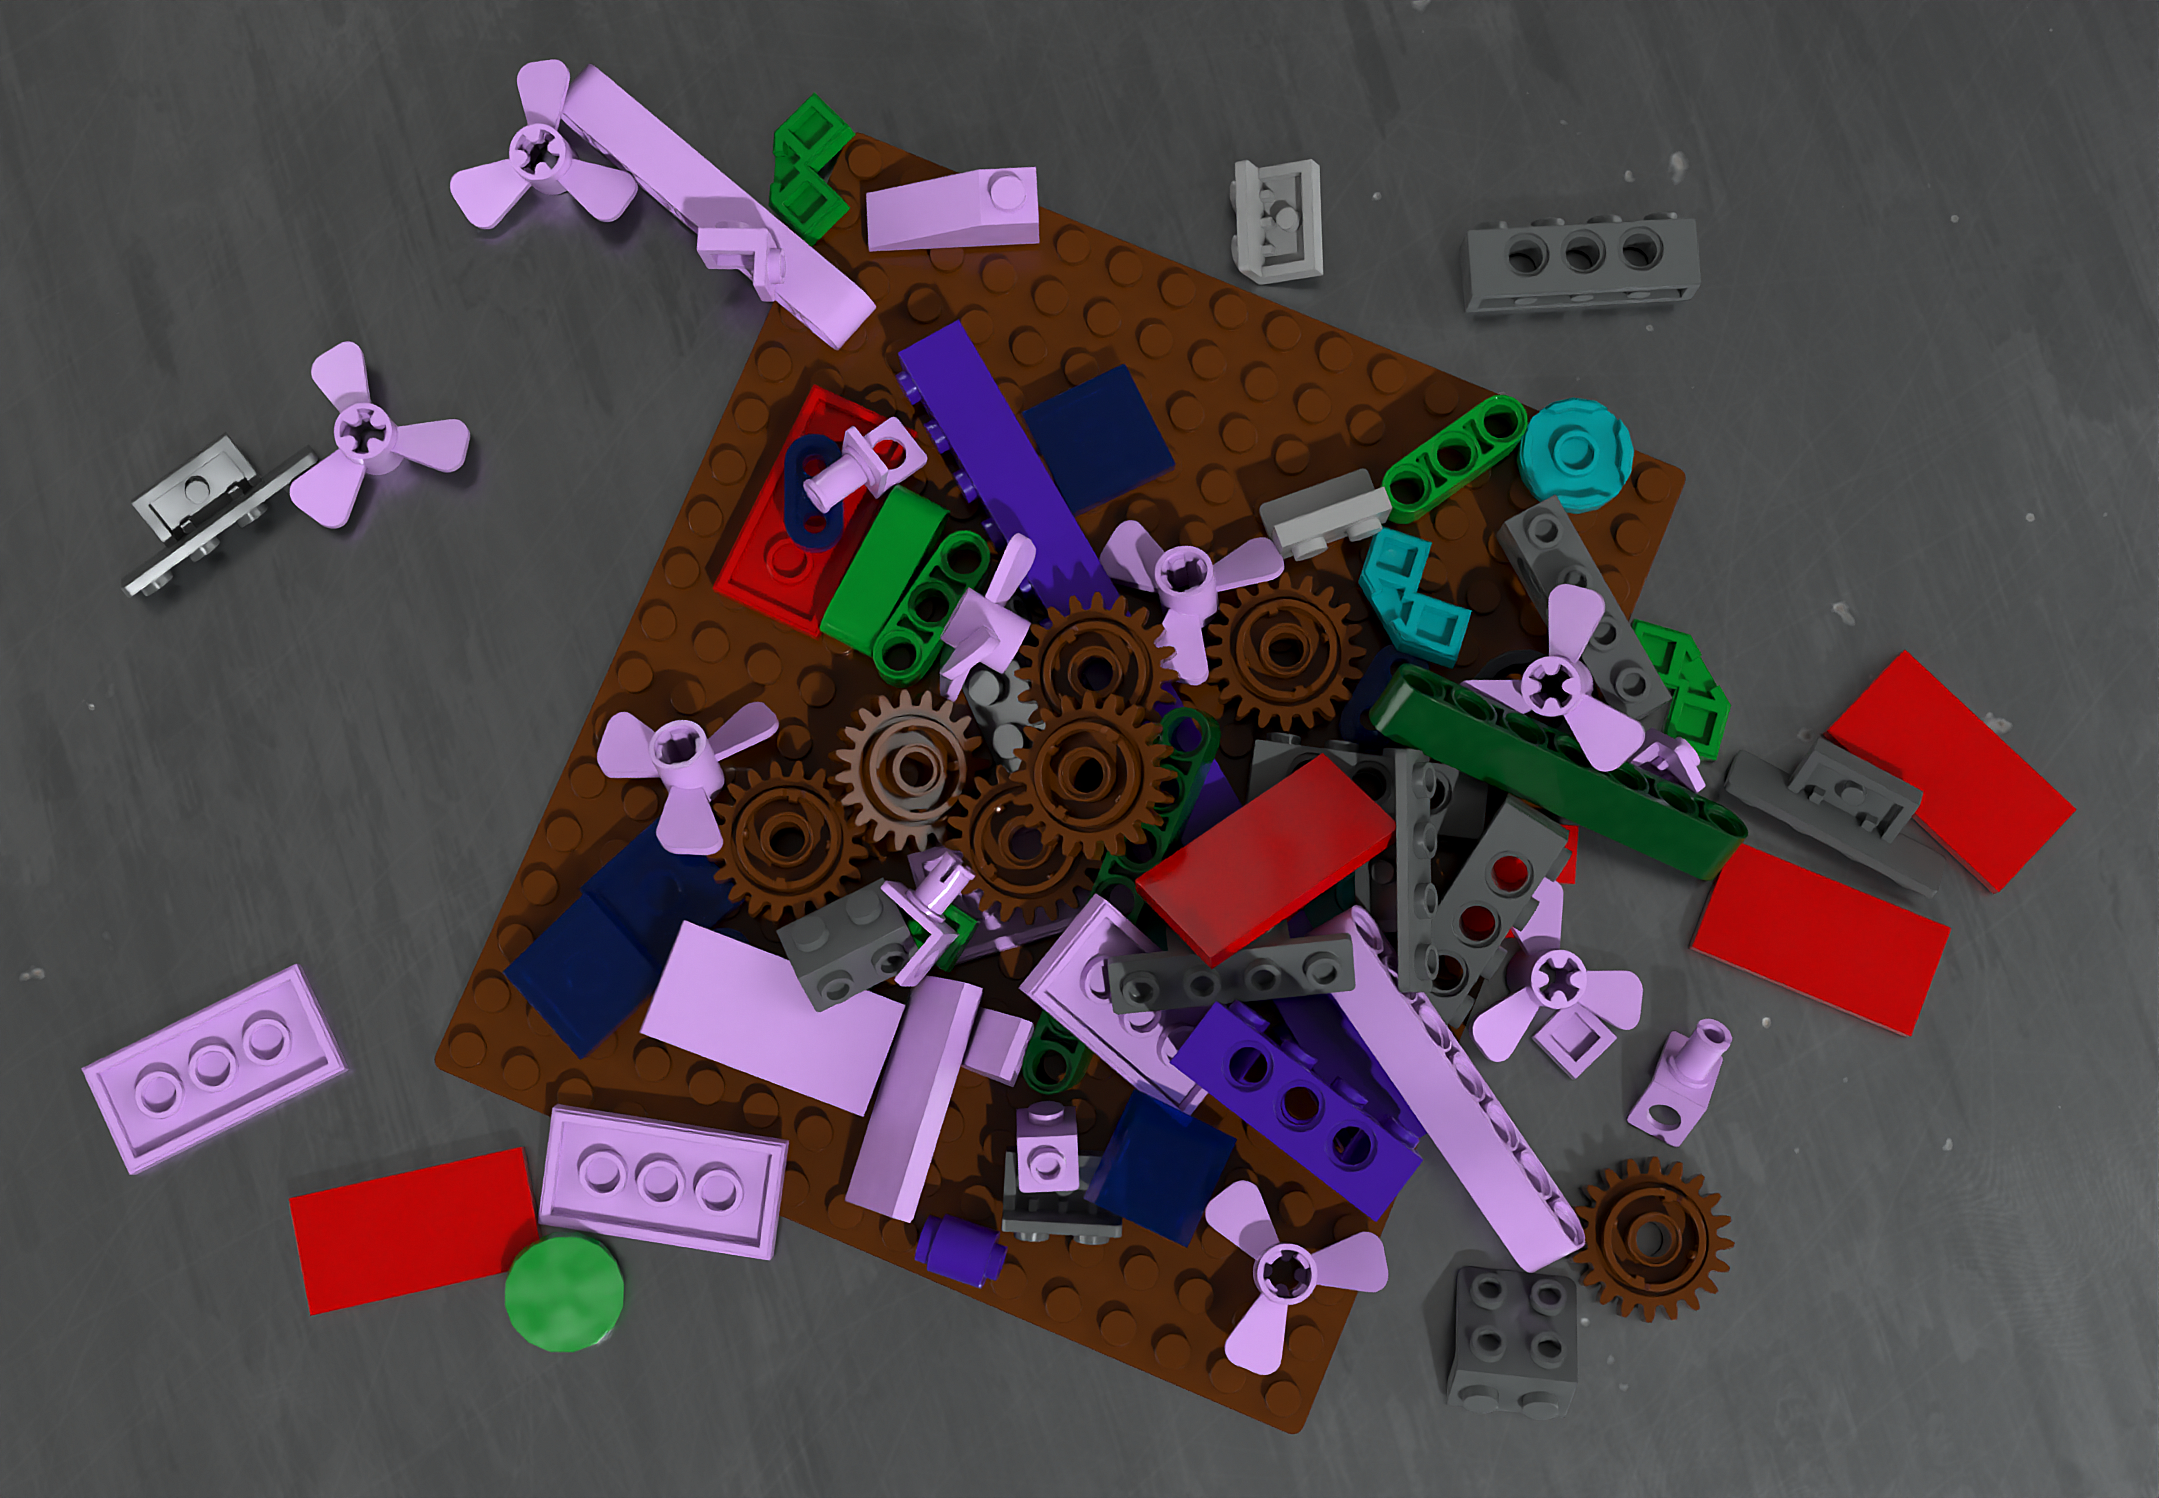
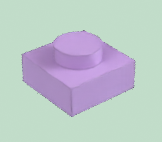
(1574, 1039)

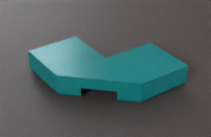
(1412, 620)

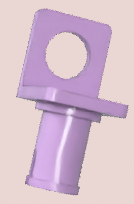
(863, 466)
(926, 907)
(1683, 1080)

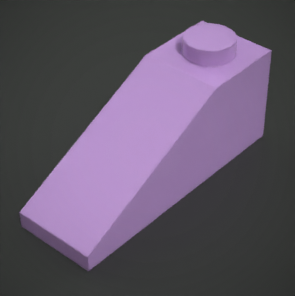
(956, 211)
(997, 1045)

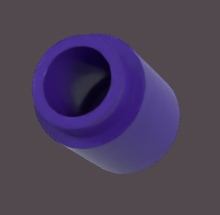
(961, 1250)

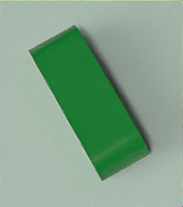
(1468, 438)
(884, 568)
(934, 581)

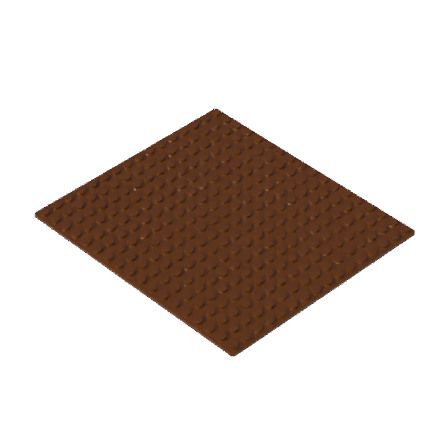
(1251, 413)

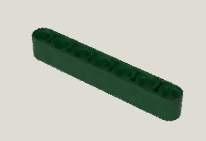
(1555, 773)
(1124, 869)

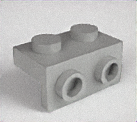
(1277, 221)
(1324, 513)

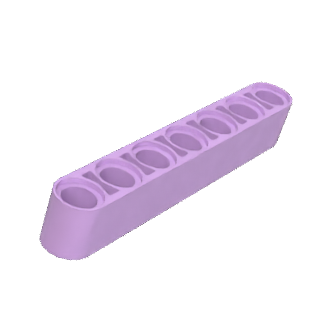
(704, 196)
(1453, 1101)

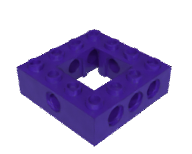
(1374, 1161)

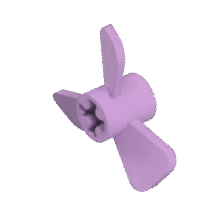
(494, 188)
(333, 484)
(1140, 563)
(981, 625)
(1601, 730)
(686, 766)
(1606, 993)
(1347, 1264)

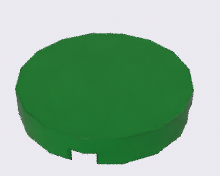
(564, 1292)

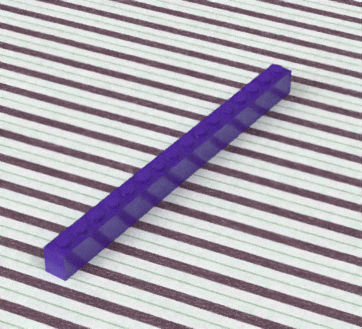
(1020, 497)

